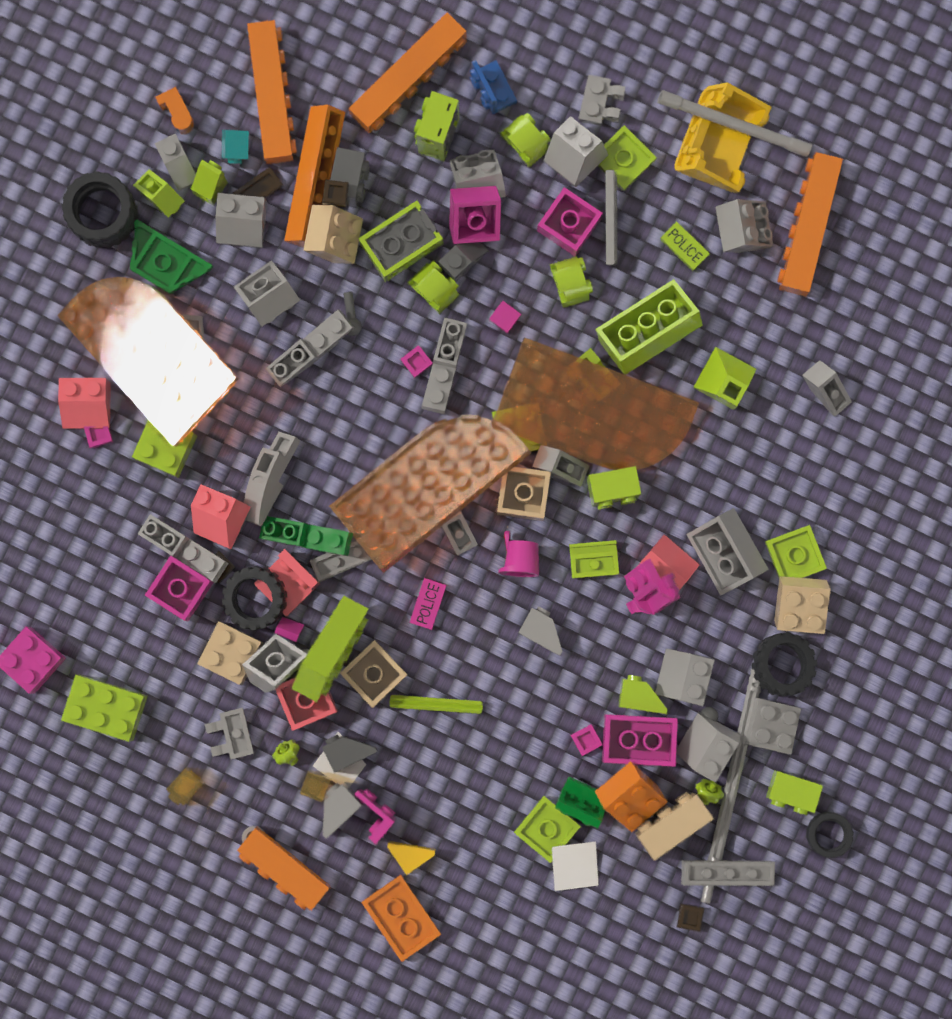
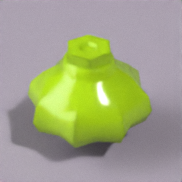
(286, 753)
(709, 791)

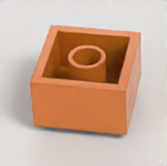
(631, 796)

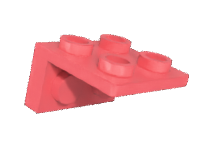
(296, 578)

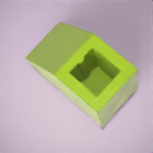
(209, 181)

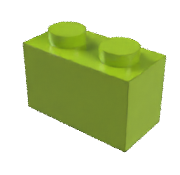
(794, 792)

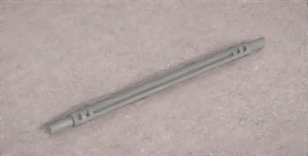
(732, 781)

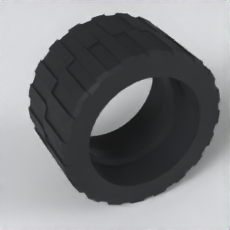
(84, 187)

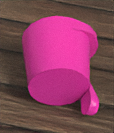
(521, 558)

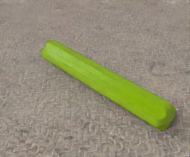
(436, 704)

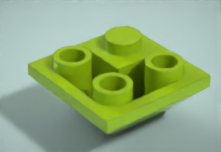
(725, 378)

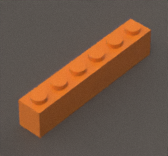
(408, 73)
(270, 92)
(315, 167)
(810, 223)

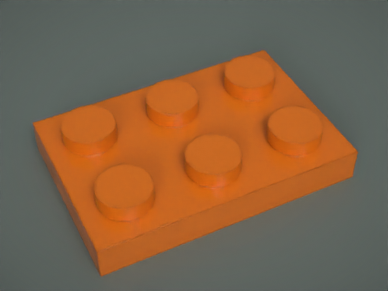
(401, 918)

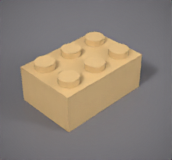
(673, 825)

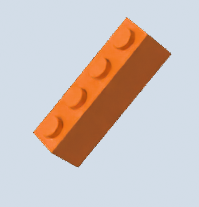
(283, 868)

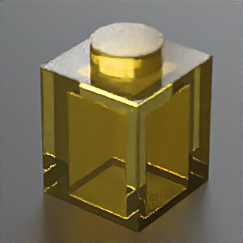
(315, 786)
(185, 787)

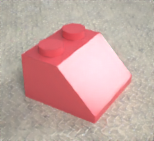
(84, 402)
(217, 516)
(671, 559)

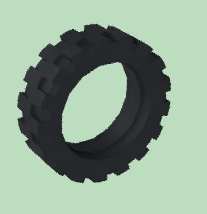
(231, 602)
(806, 658)

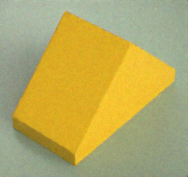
(410, 855)

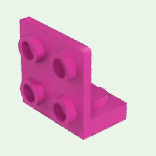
(379, 827)

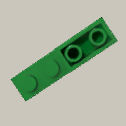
(306, 536)

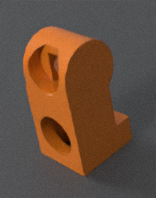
(181, 117)

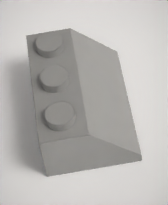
(727, 551)

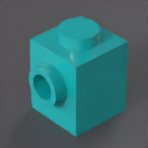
(235, 145)

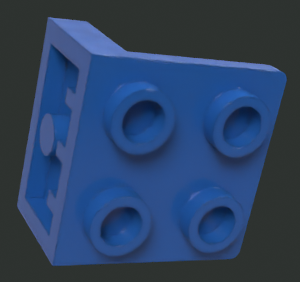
(493, 86)

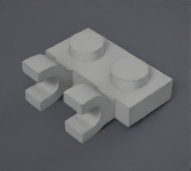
(595, 100)
(236, 734)

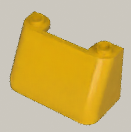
(715, 151)

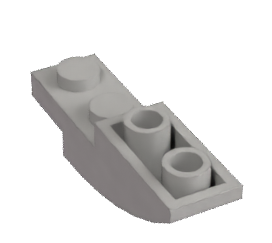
(310, 349)
(444, 366)
(264, 480)
(183, 548)

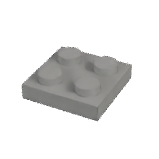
(773, 726)

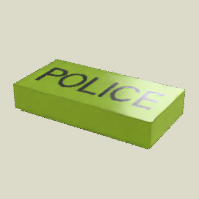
(684, 246)

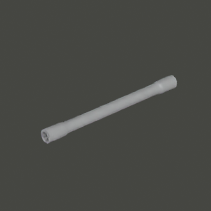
(678, 103)

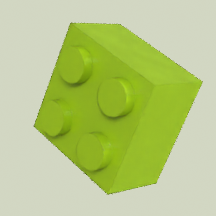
(158, 453)
(613, 487)

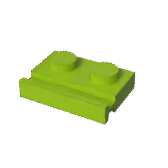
(594, 559)

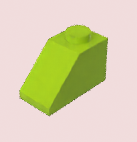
(159, 193)
(639, 696)

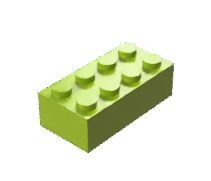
(649, 327)
(331, 649)

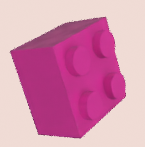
(475, 214)
(569, 221)
(179, 588)
(30, 660)

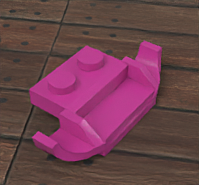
(649, 590)

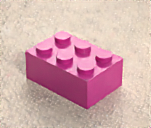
(639, 740)

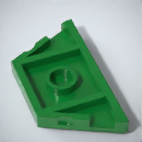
(163, 260)

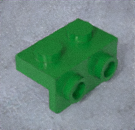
(580, 802)

